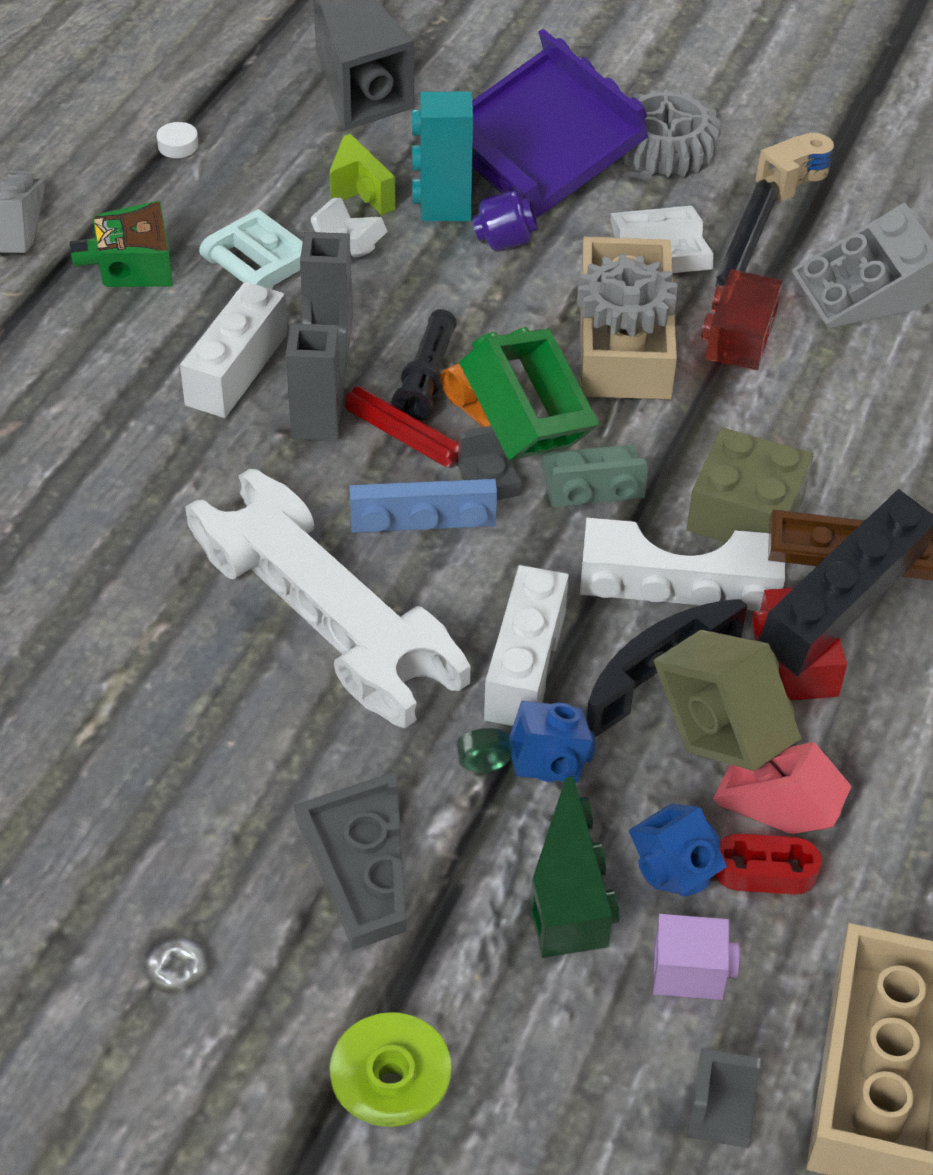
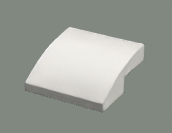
(677, 224)

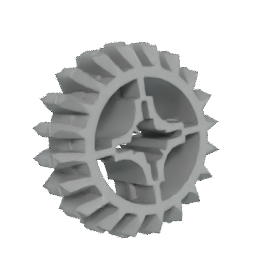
(680, 134)

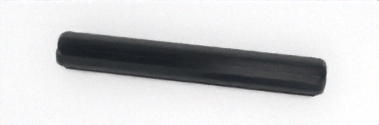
(748, 230)

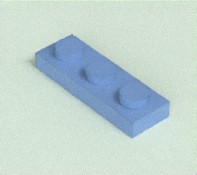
(423, 505)

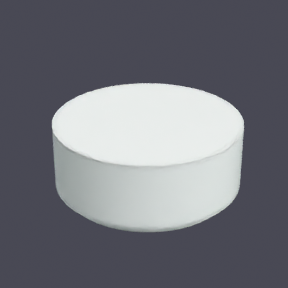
(177, 140)

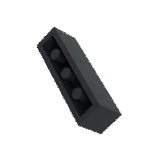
(847, 582)

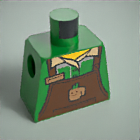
(128, 247)

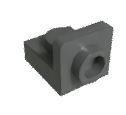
(484, 458)

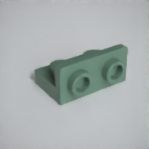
(594, 475)

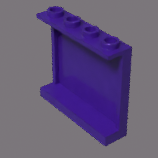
(552, 126)

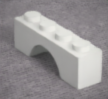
(627, 566)

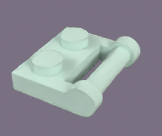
(260, 240)

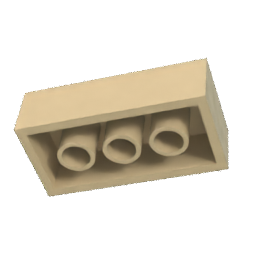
(623, 363)
(877, 1060)

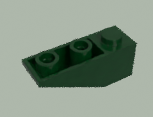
(567, 890)

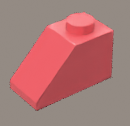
(790, 792)

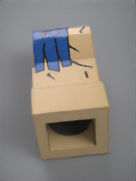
(795, 162)

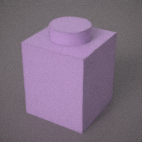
(693, 957)

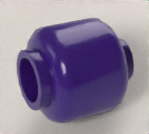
(505, 221)

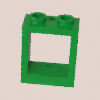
(506, 403)

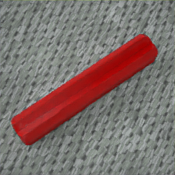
(402, 426)

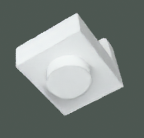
(363, 231)

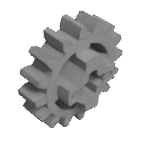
(627, 295)

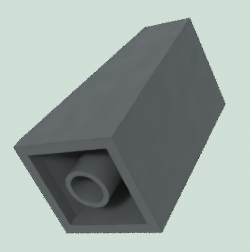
(364, 60)

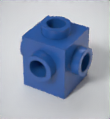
(550, 741)
(678, 849)

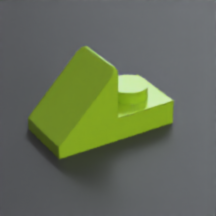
(360, 173)

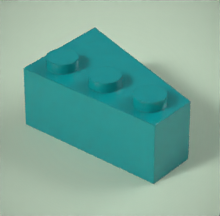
(443, 155)

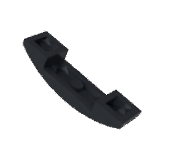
(634, 663)

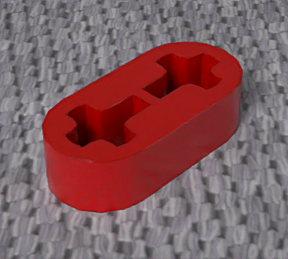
(767, 864)

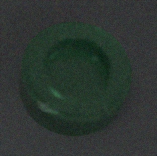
(484, 749)

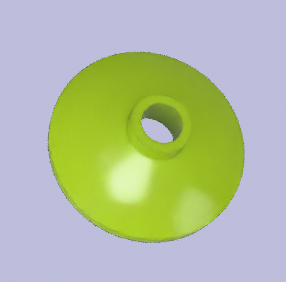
(385, 1046)

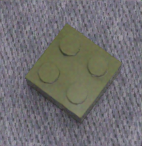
(744, 483)
(728, 699)

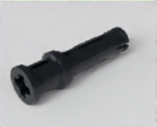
(437, 333)

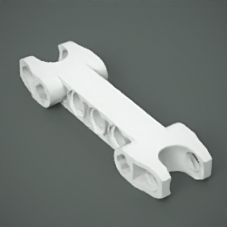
(374, 641)

